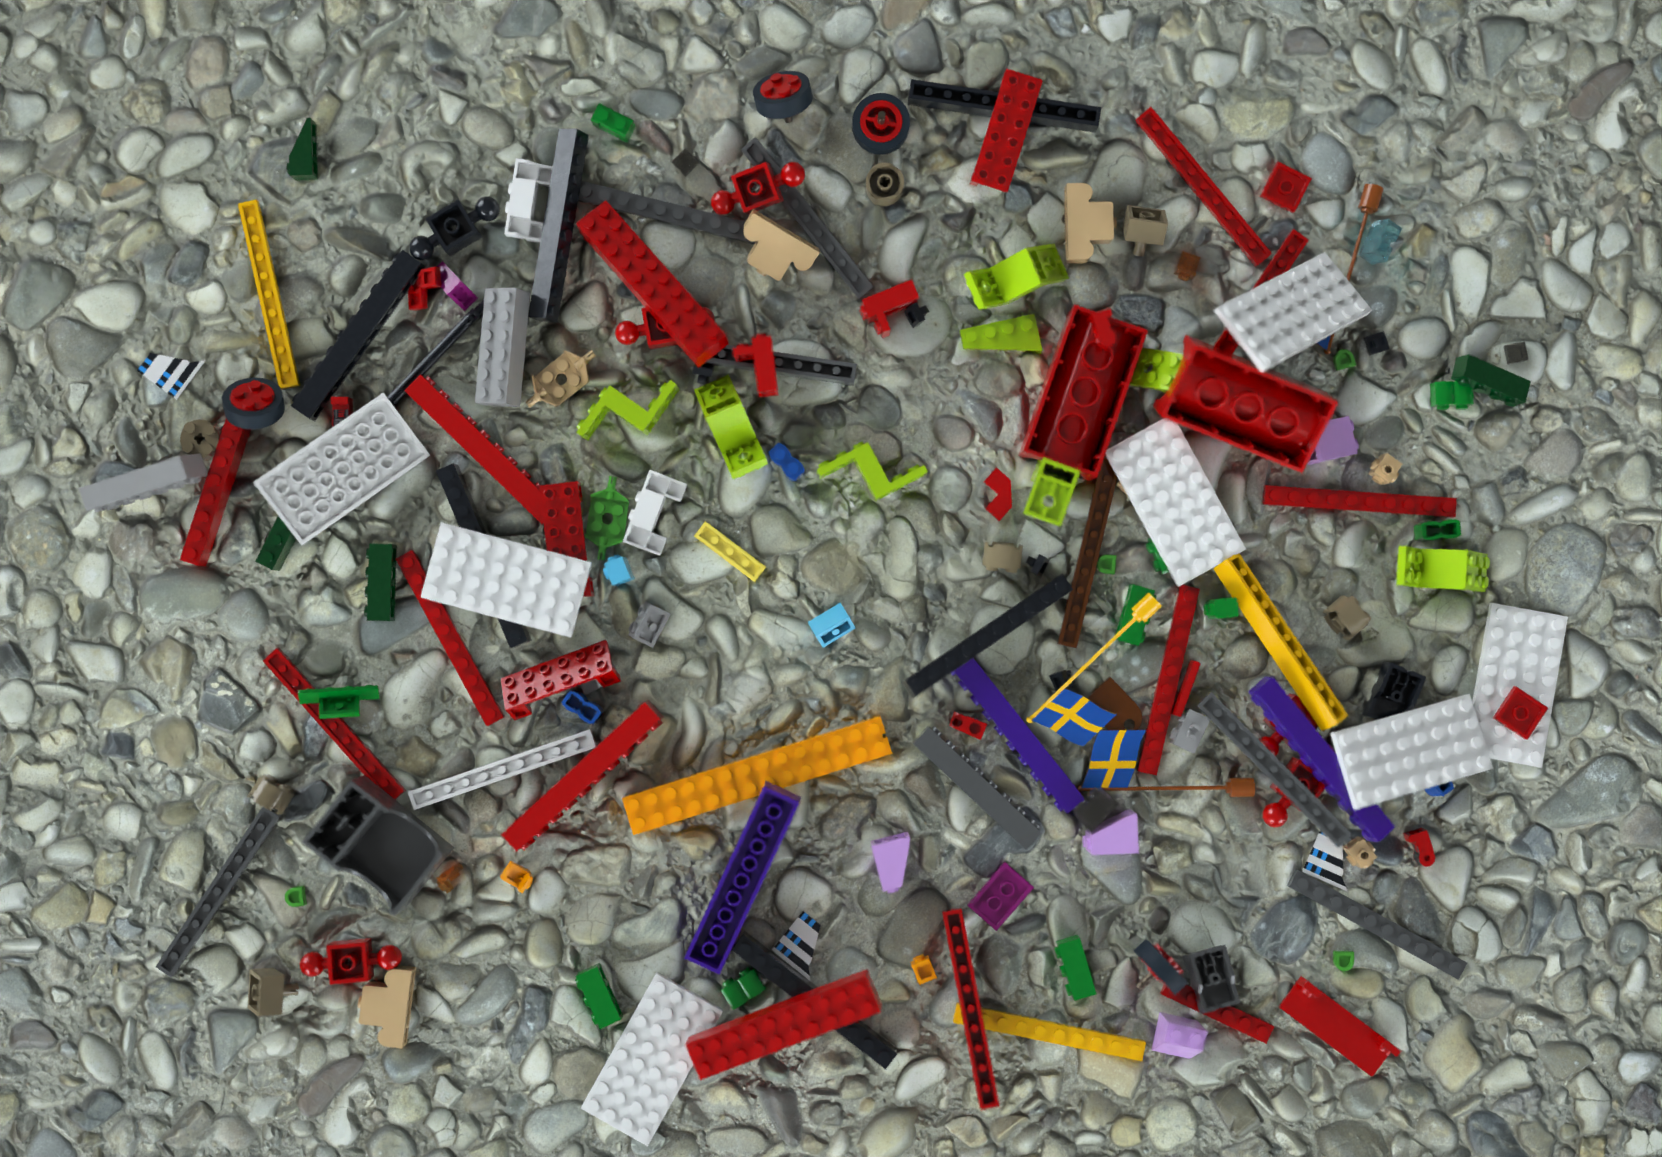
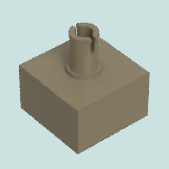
(1144, 227)
(267, 991)

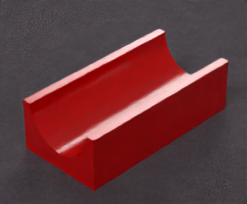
(1082, 394)
(1245, 406)

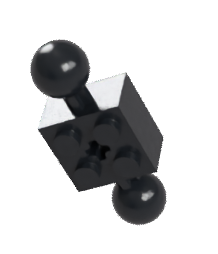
(442, 227)

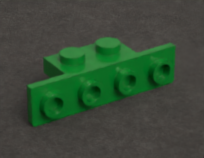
(339, 701)

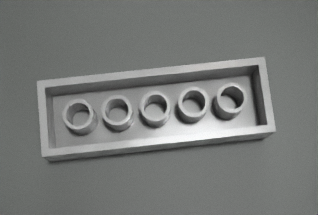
(502, 347)
(143, 483)

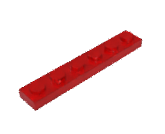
(1227, 1015)

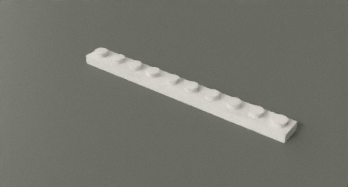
(502, 769)

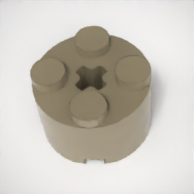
(892, 177)
(192, 437)
(1002, 556)
(1346, 617)
(271, 794)

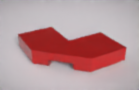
(417, 293)
(1002, 487)

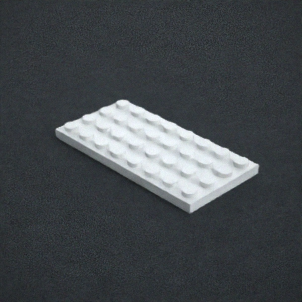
(1292, 311)
(341, 469)
(1174, 500)
(506, 580)
(1524, 652)
(1411, 751)
(650, 1059)

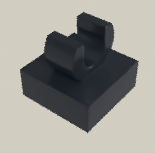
(915, 314)
(1376, 343)
(702, 372)
(1038, 565)
(1060, 678)

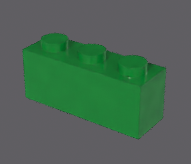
(1134, 634)
(1075, 968)
(598, 996)

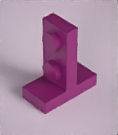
(456, 288)

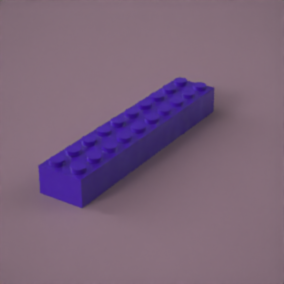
(742, 877)

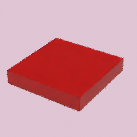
(1285, 187)
(1520, 712)

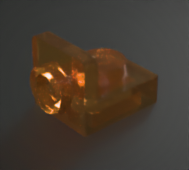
(1187, 266)
(451, 874)

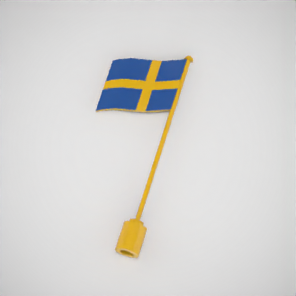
(1074, 714)

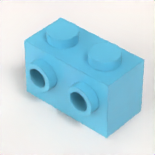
(618, 570)
(831, 625)

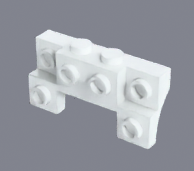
(523, 199)
(647, 511)

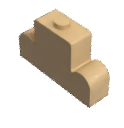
(1085, 222)
(776, 247)
(389, 1005)

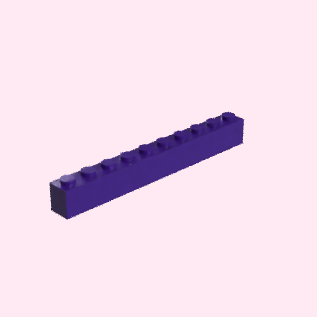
(1018, 736)
(1317, 755)

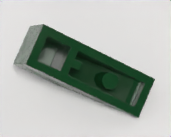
(303, 157)

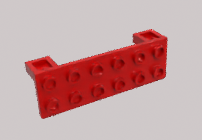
(1006, 130)
(564, 522)
(556, 676)
(1337, 1026)

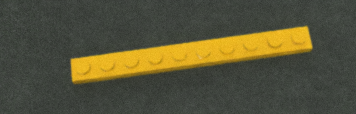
(269, 294)
(1059, 1033)

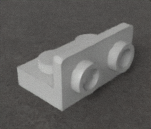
(648, 624)

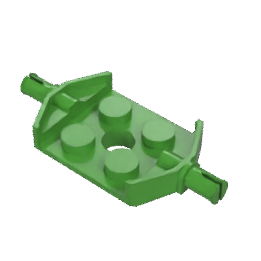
(602, 503)

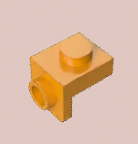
(517, 876)
(923, 969)

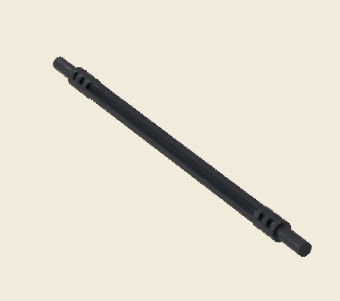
(437, 352)

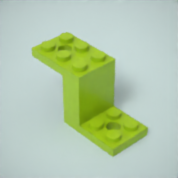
(1016, 276)
(1163, 372)
(627, 409)
(731, 427)
(870, 470)
(1054, 481)
(1442, 569)

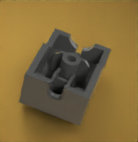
(1212, 978)

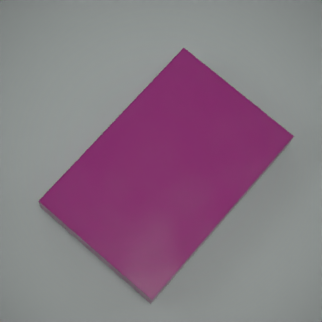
(1000, 896)

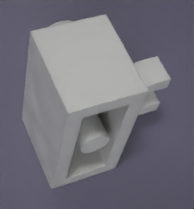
(1189, 730)

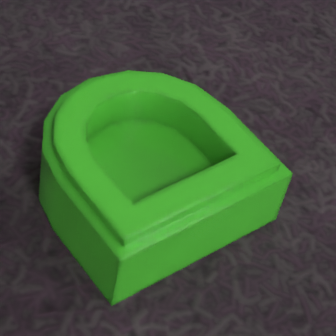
(1343, 359)
(1106, 564)
(296, 896)
(1343, 960)

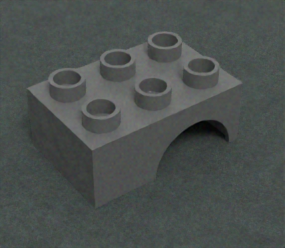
(378, 842)

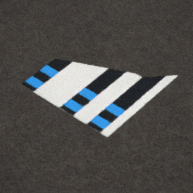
(169, 372)
(1326, 862)
(799, 943)

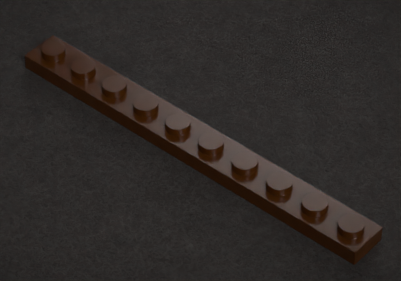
(1088, 556)

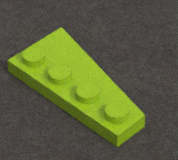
(1009, 334)

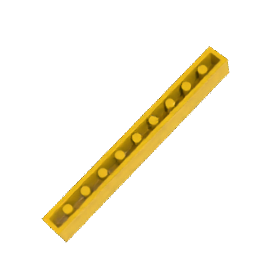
(1281, 642)

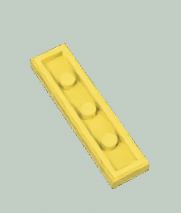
(730, 551)

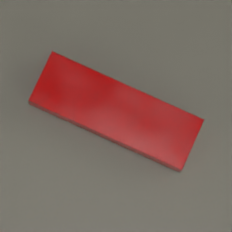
(1185, 688)

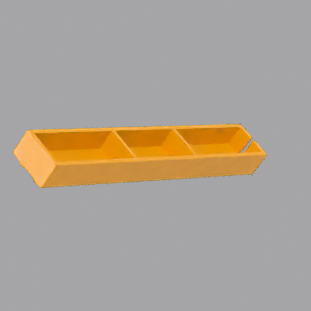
(747, 776)

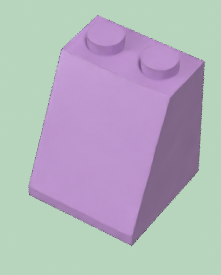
(1335, 441)
(1114, 835)
(891, 860)
(1178, 1036)

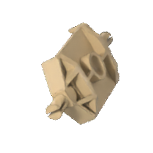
(546, 384)

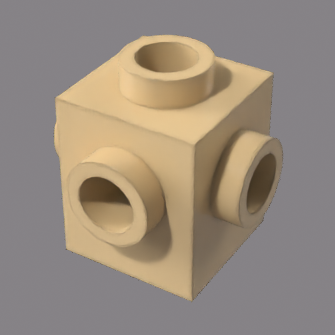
(1385, 469)
(1360, 852)

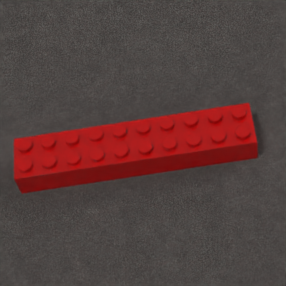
(652, 283)
(578, 779)
(784, 1024)

